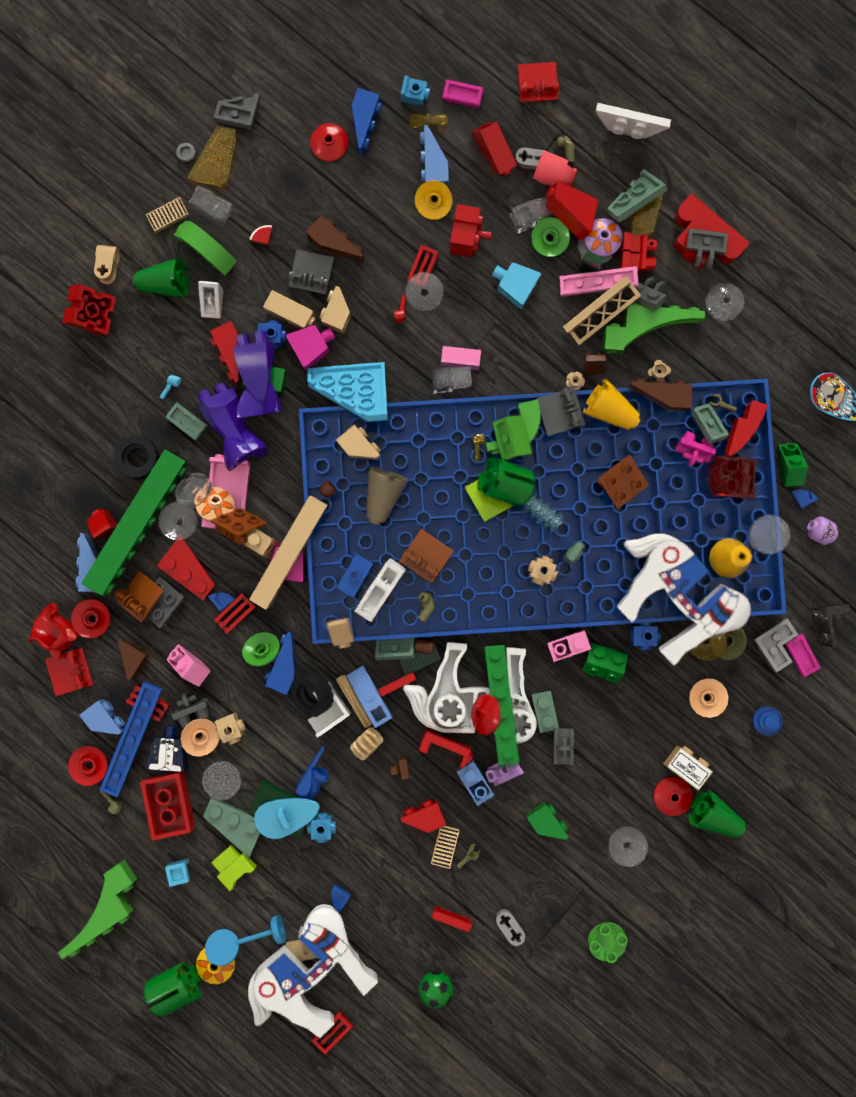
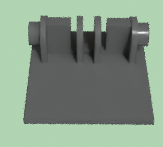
(311, 272)
(560, 411)
(166, 604)

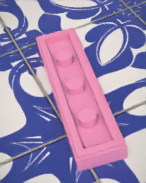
(596, 281)

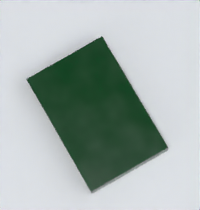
(268, 792)

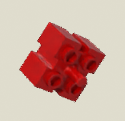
(467, 231)
(89, 310)

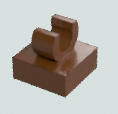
(594, 363)
(401, 768)

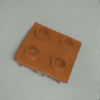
(623, 481)
(237, 524)
(426, 556)
(139, 596)

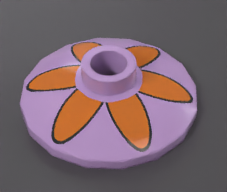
(604, 246)

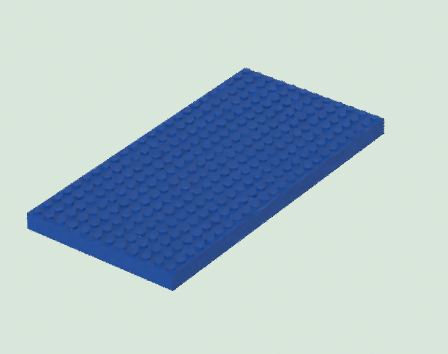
(487, 575)

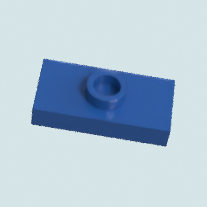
(355, 575)

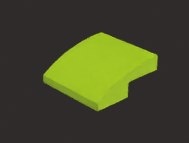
(485, 506)

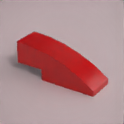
(745, 427)

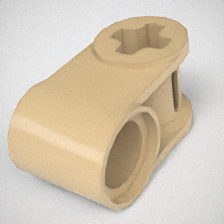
(106, 260)

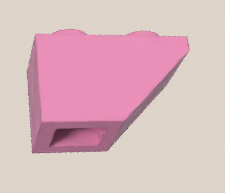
(569, 645)
(188, 665)

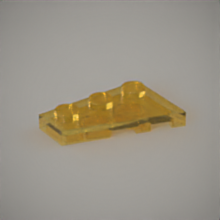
(215, 158)

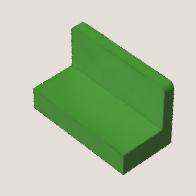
(512, 437)

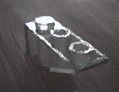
(529, 214)

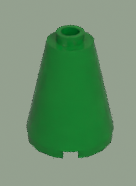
(164, 279)
(715, 816)

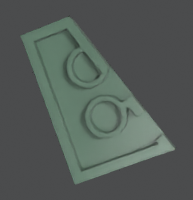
(637, 196)
(233, 824)

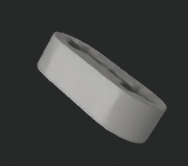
(532, 155)
(506, 930)

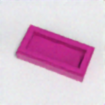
(462, 93)
(802, 655)

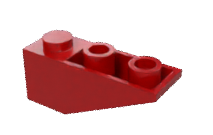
(225, 339)

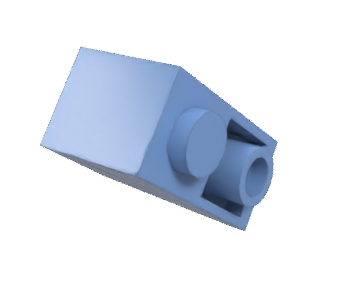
(102, 718)
(475, 782)

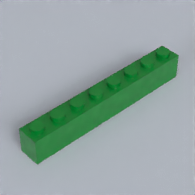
(134, 524)

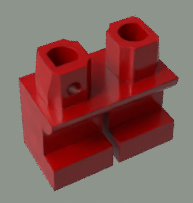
(634, 252)

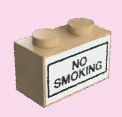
(688, 767)

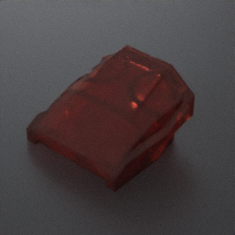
(732, 477)

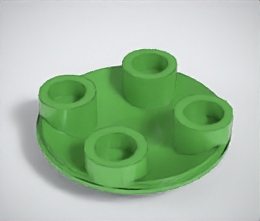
(607, 941)

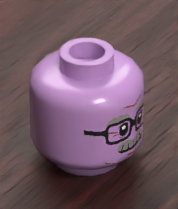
(822, 530)

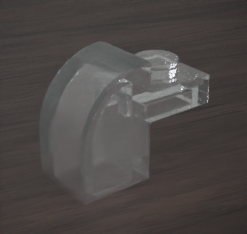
(448, 378)

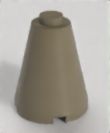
(383, 494)

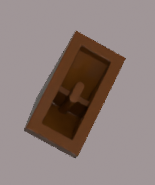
(132, 658)

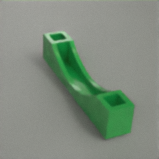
(500, 689)

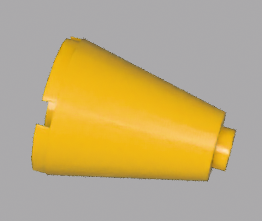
(610, 406)
(729, 558)

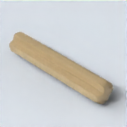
(353, 699)

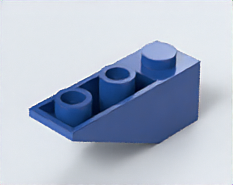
(364, 108)
(284, 669)

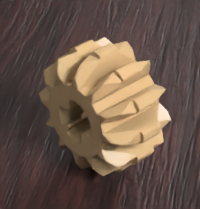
(366, 743)

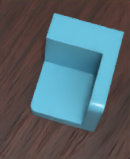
(177, 872)

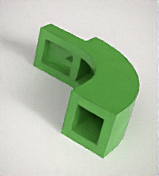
(205, 246)
(531, 416)

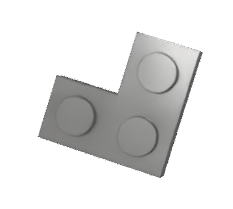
(771, 644)

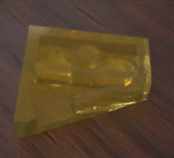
(645, 219)

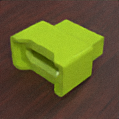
(232, 866)

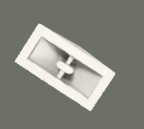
(210, 299)

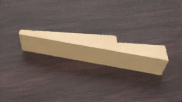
(288, 552)

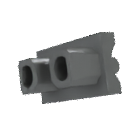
(183, 714)
(563, 746)

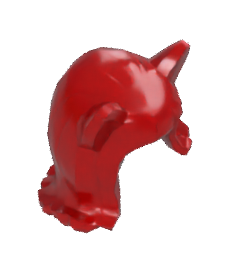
(52, 631)

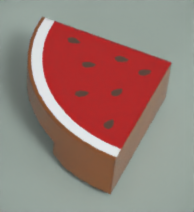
(262, 235)

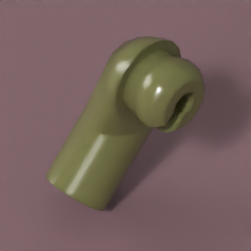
(568, 146)
(428, 606)

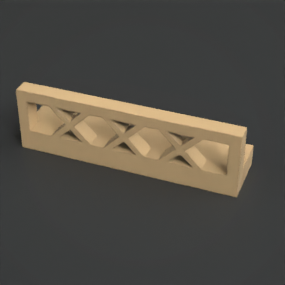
(594, 308)

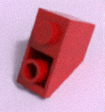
(426, 818)

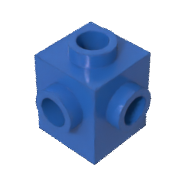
(274, 332)
(637, 636)

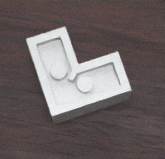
(331, 717)

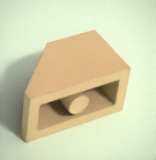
(341, 632)

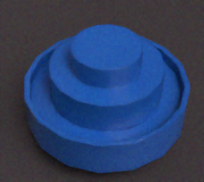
(767, 720)

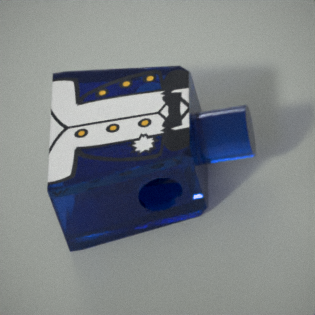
(167, 752)

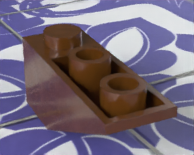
(330, 240)
(670, 396)

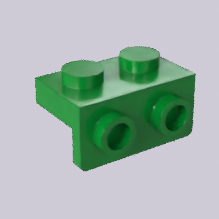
(605, 663)

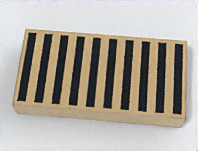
(167, 215)
(445, 846)

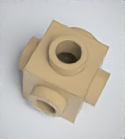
(534, 569)
(223, 732)

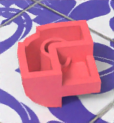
(553, 169)

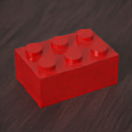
(167, 805)

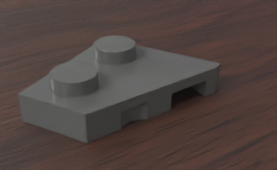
(238, 111)

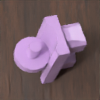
(502, 775)

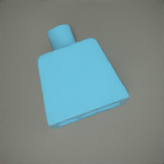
(516, 283)

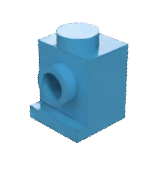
(413, 97)

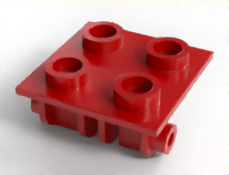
(538, 82)
(69, 672)

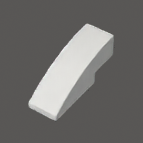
(380, 590)

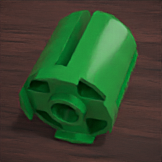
(506, 482)
(172, 989)

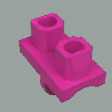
(695, 451)

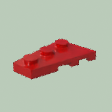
(186, 569)

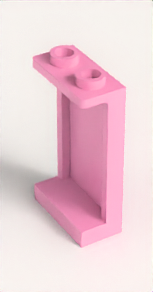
(233, 481)

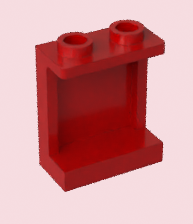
(449, 743)

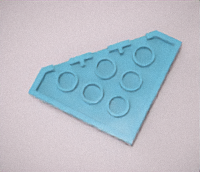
(354, 387)

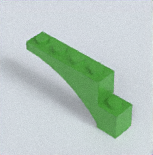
(641, 320)
(111, 908)

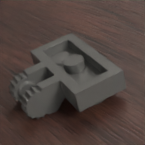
(706, 242)
(650, 297)

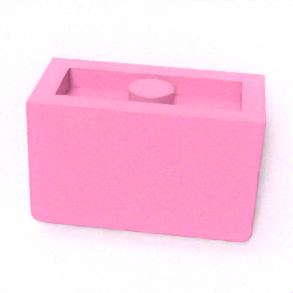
(460, 357)

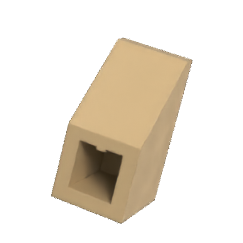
(336, 314)
(357, 446)

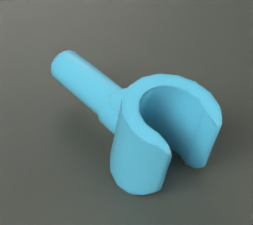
(171, 381)

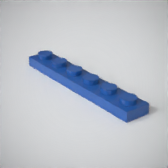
(131, 739)

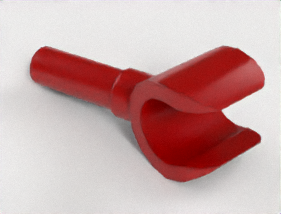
(400, 314)

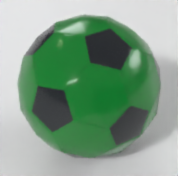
(435, 990)

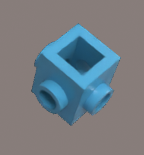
(326, 822)

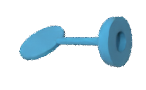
(224, 945)

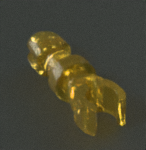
(418, 120)

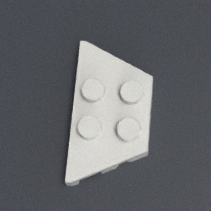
(630, 122)

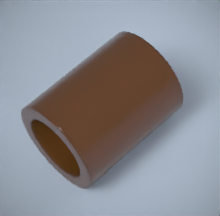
(424, 646)

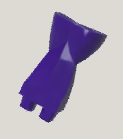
(255, 368)
(221, 414)

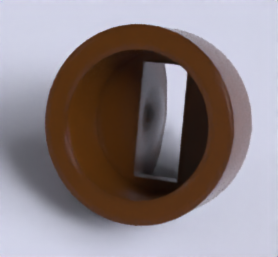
(327, 489)

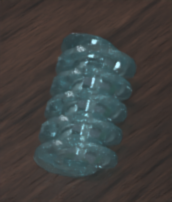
(543, 512)

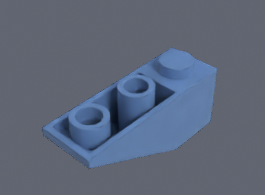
(435, 162)
(86, 558)
(369, 696)

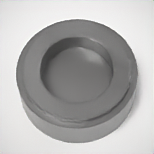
(186, 153)

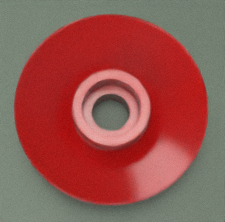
(329, 150)
(81, 618)
(486, 714)
(81, 772)
(664, 792)

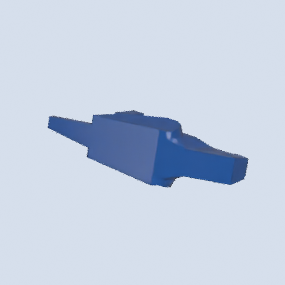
(312, 778)

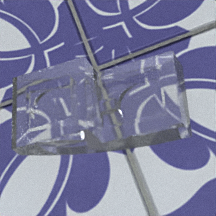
(211, 204)

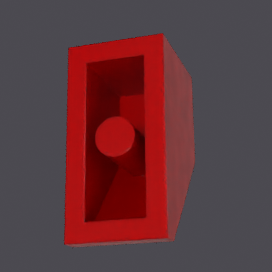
(101, 524)

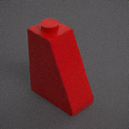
(495, 148)
(572, 208)

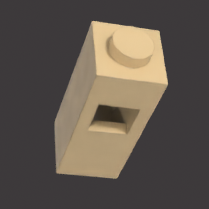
(289, 310)

